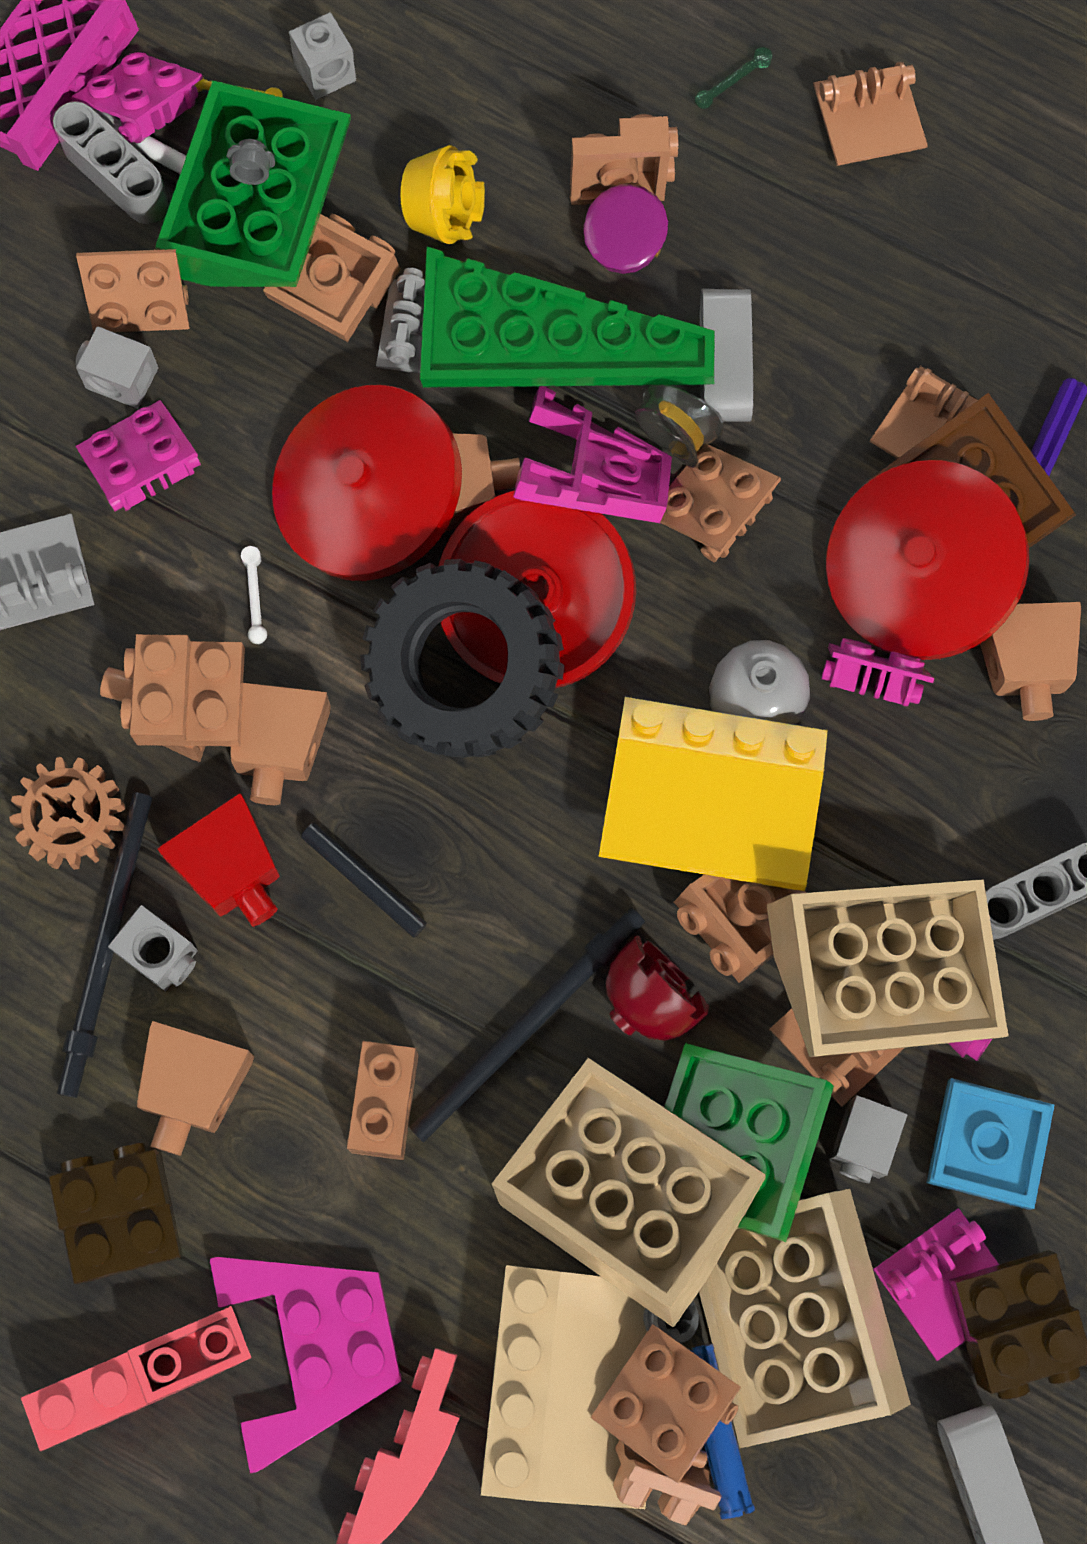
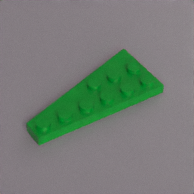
(532, 332)

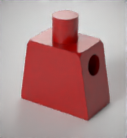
(226, 861)

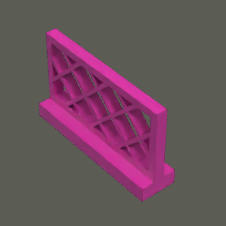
(92, 54)

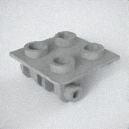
(403, 324)
(41, 572)

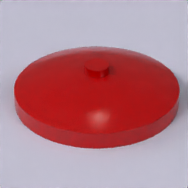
(367, 482)
(927, 559)
(568, 560)

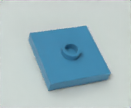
(990, 1144)

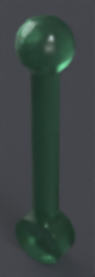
(761, 59)

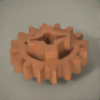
(55, 829)

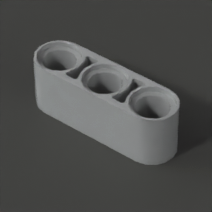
(104, 144)
(730, 317)
(1022, 903)
(988, 1478)

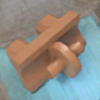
(678, 1501)

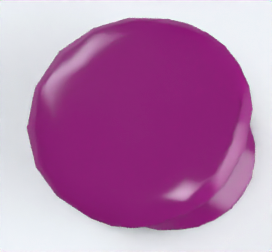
(625, 228)

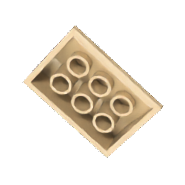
(889, 966)
(629, 1190)
(803, 1326)
(554, 1363)

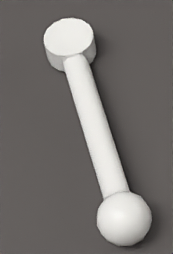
(251, 559)

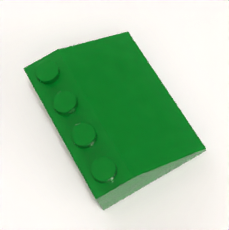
(243, 231)

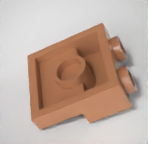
(637, 156)
(339, 277)
(184, 691)
(731, 921)

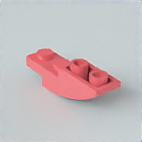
(135, 1378)
(397, 1480)

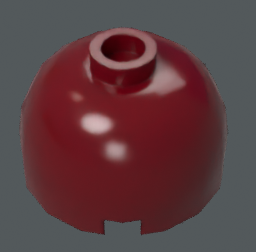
(651, 993)

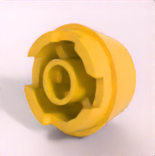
(442, 194)

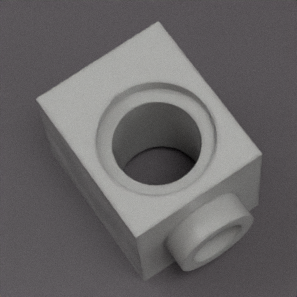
(322, 55)
(116, 367)
(139, 934)
(867, 1139)

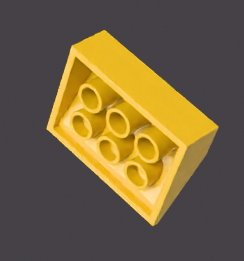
(714, 794)

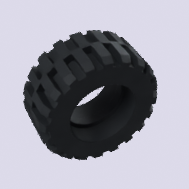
(398, 645)

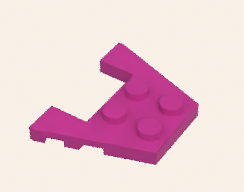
(608, 472)
(333, 1342)

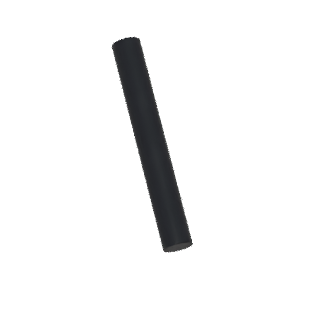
(364, 880)

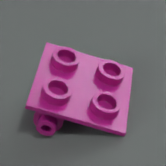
(142, 94)
(138, 453)
(902, 668)
(921, 1274)

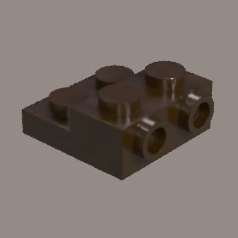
(115, 1213)
(1020, 1325)

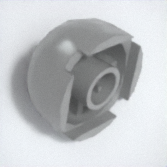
(761, 683)

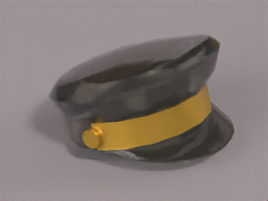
(678, 421)

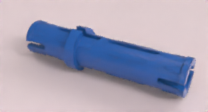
(725, 1459)

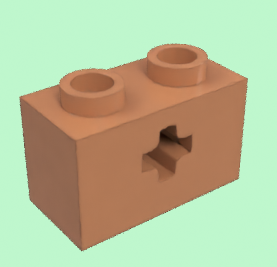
(383, 1100)

